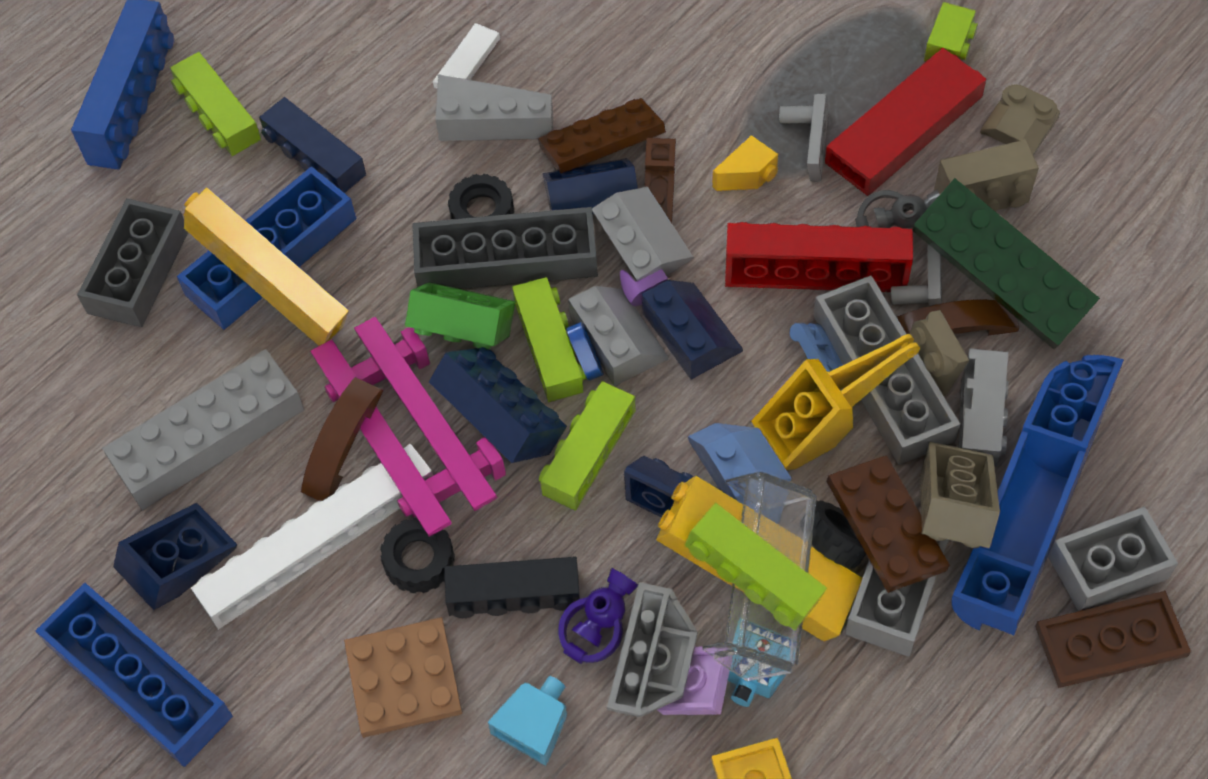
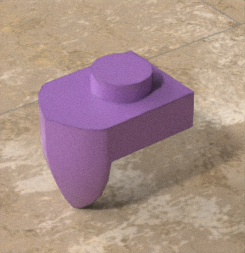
(634, 290)

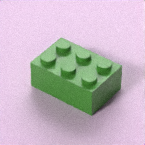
(459, 315)

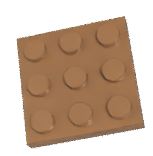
(402, 677)

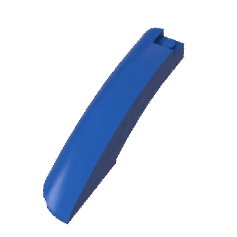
(1036, 492)

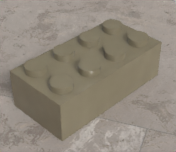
(959, 495)

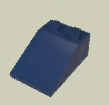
(172, 555)

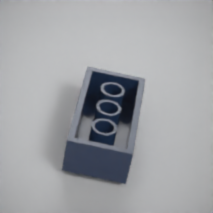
(498, 404)

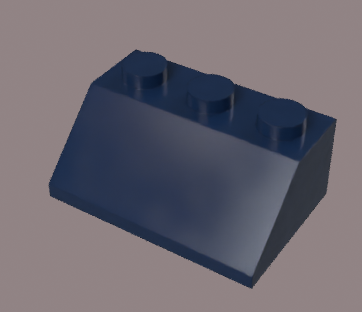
(589, 184)
(689, 326)
(652, 483)

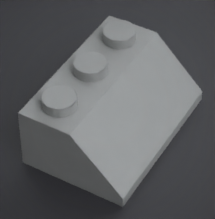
(642, 233)
(616, 332)

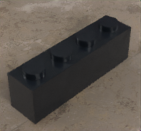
(511, 586)

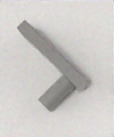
(818, 117)
(922, 293)

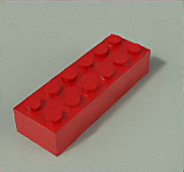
(816, 256)

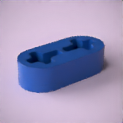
(585, 351)

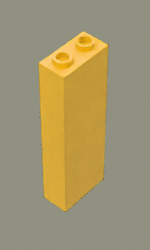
(263, 267)
(695, 499)

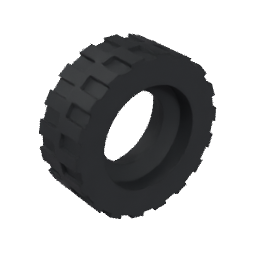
(476, 187)
(835, 536)
(410, 579)

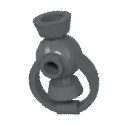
(896, 215)

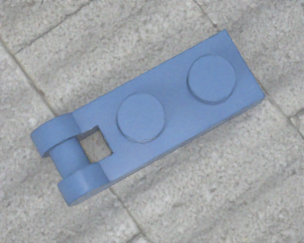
(816, 344)

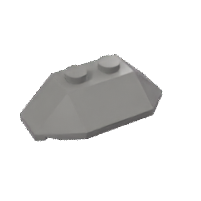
(653, 654)

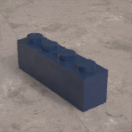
(311, 144)

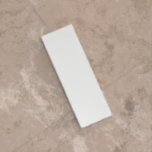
(470, 53)

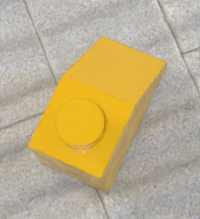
(746, 167)

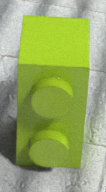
(952, 31)

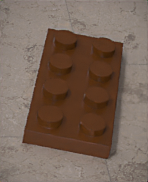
(601, 135)
(887, 523)
(1112, 639)

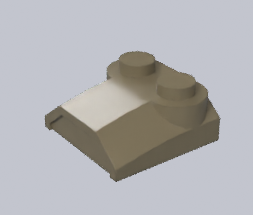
(1021, 116)
(939, 350)

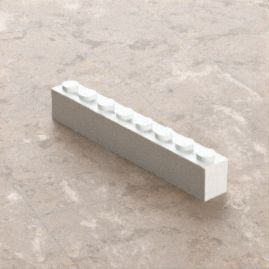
(301, 543)

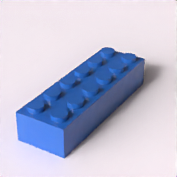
(123, 84)
(294, 221)
(134, 674)

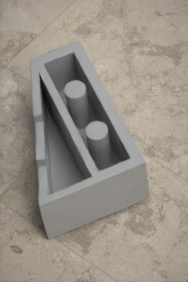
(983, 403)

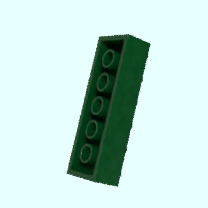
(1005, 263)

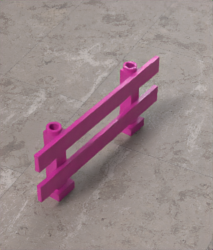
(462, 470)

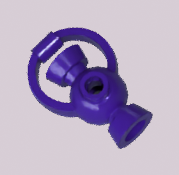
(603, 610)

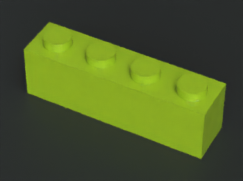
(215, 104)
(548, 339)
(587, 445)
(754, 567)

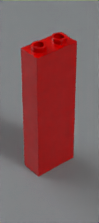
(905, 121)

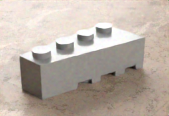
(490, 111)

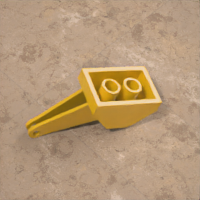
(810, 410)

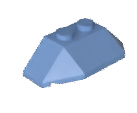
(734, 452)

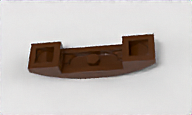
(661, 171)
(967, 317)
(337, 437)

